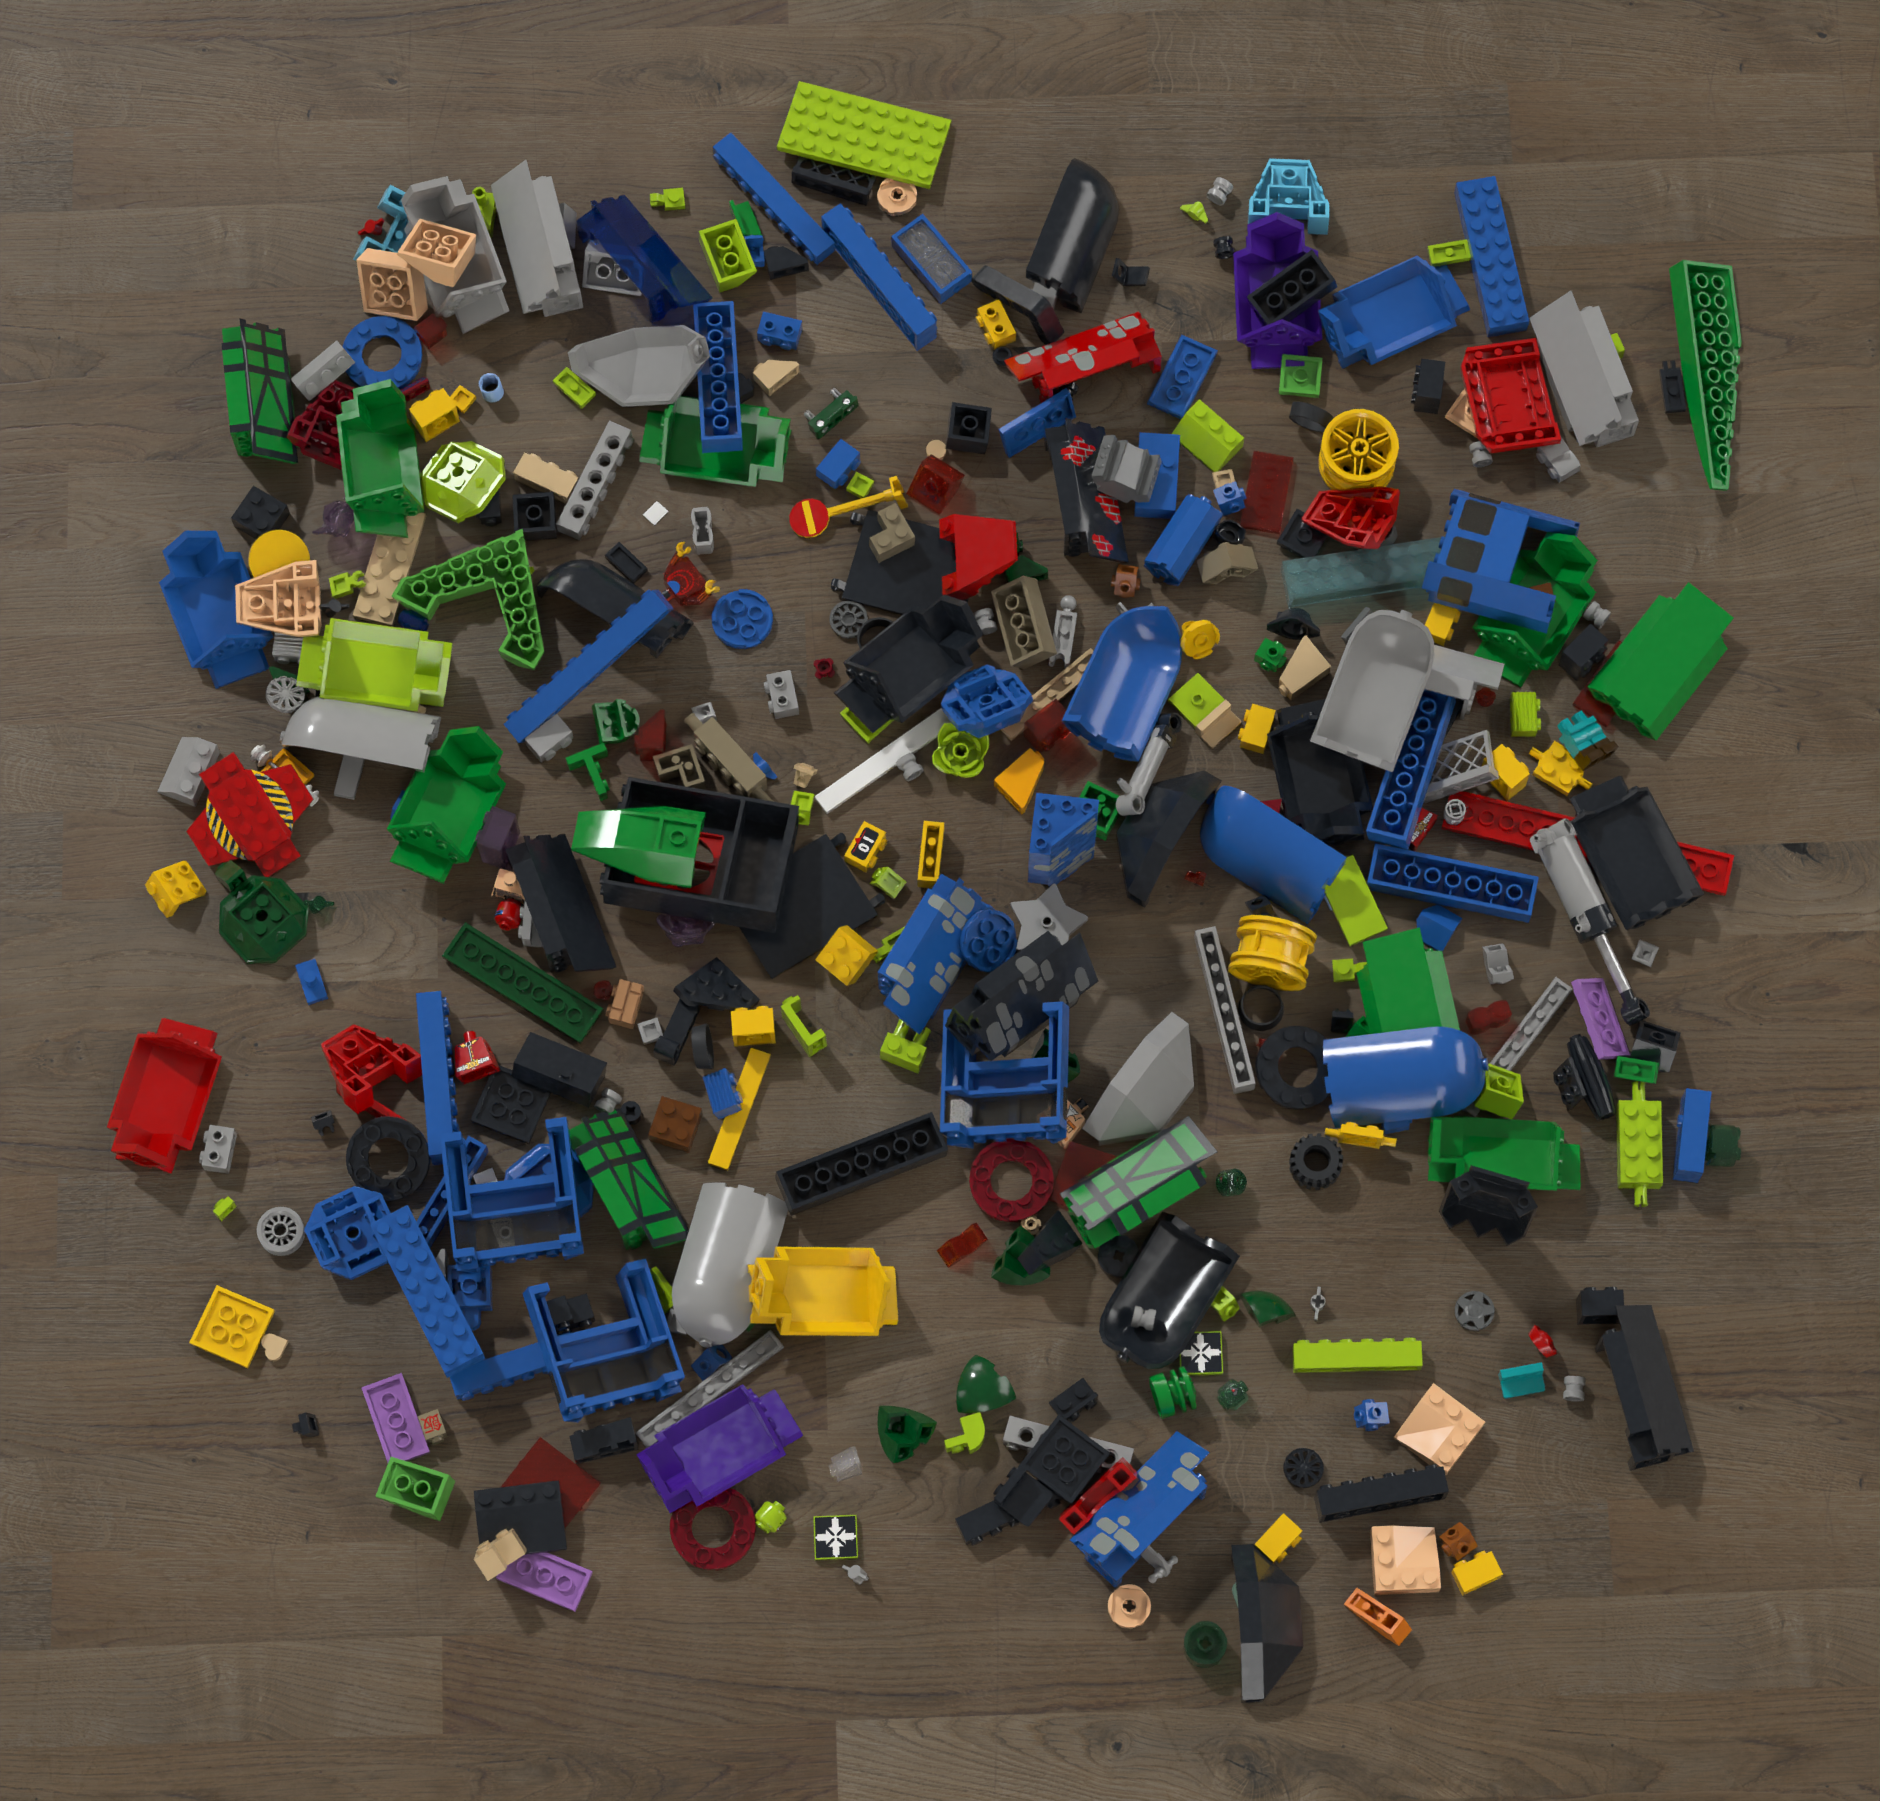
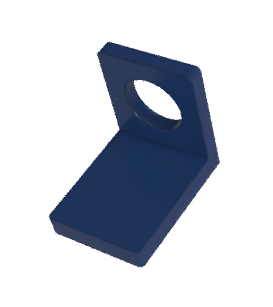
(710, 1361)

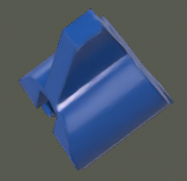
(764, 767)

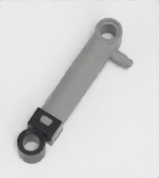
(1160, 740)

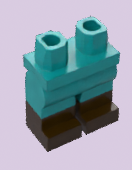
(1585, 740)

